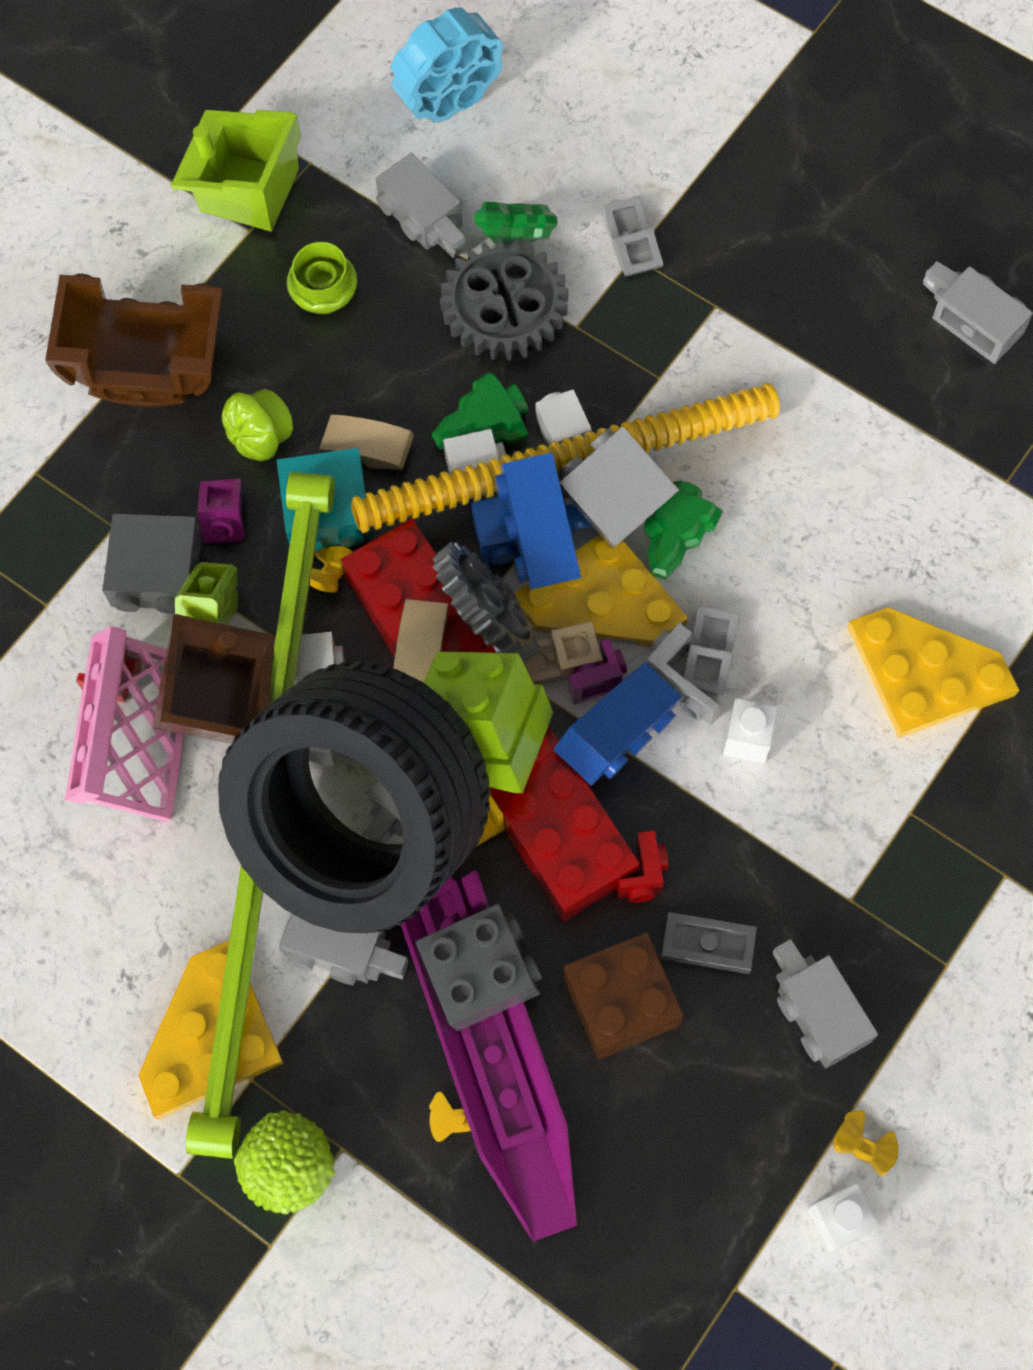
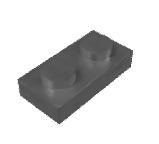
(709, 943)

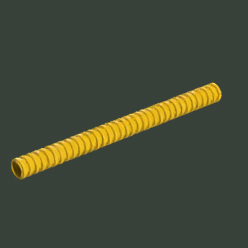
(649, 434)

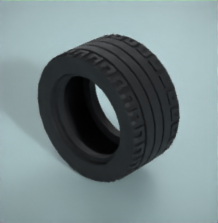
(299, 846)

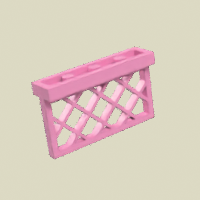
(95, 729)

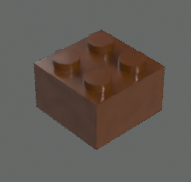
(622, 996)

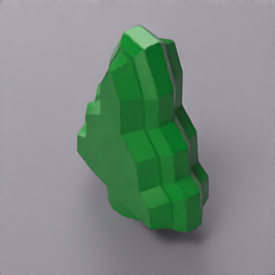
(515, 221)
(487, 408)
(678, 527)

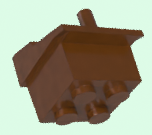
(213, 679)

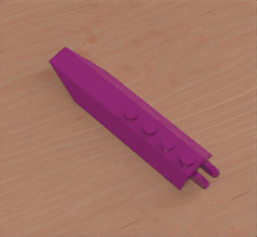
(502, 1084)

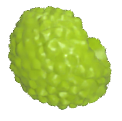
(284, 1163)

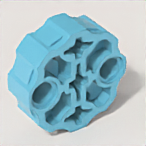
(447, 64)

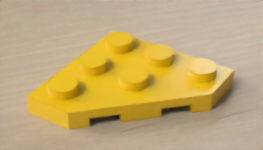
(612, 594)
(927, 671)
(181, 1052)

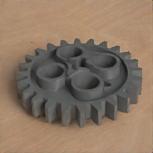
(470, 309)
(485, 602)

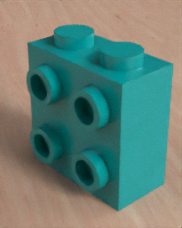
(348, 475)

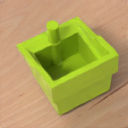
(241, 165)
(499, 707)

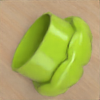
(321, 278)
(257, 423)

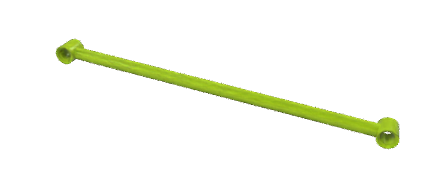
(215, 1130)

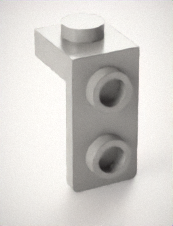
(667, 651)

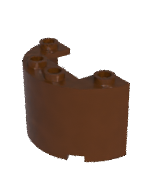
(131, 347)

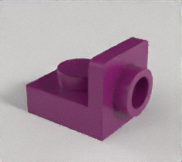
(221, 511)
(595, 681)

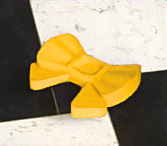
(328, 577)
(446, 1120)
(850, 1139)

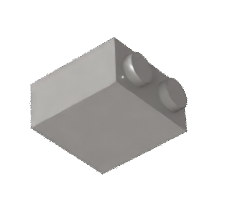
(616, 485)

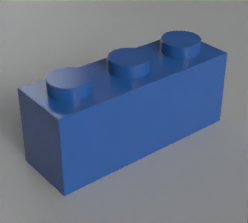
(537, 521)
(619, 725)

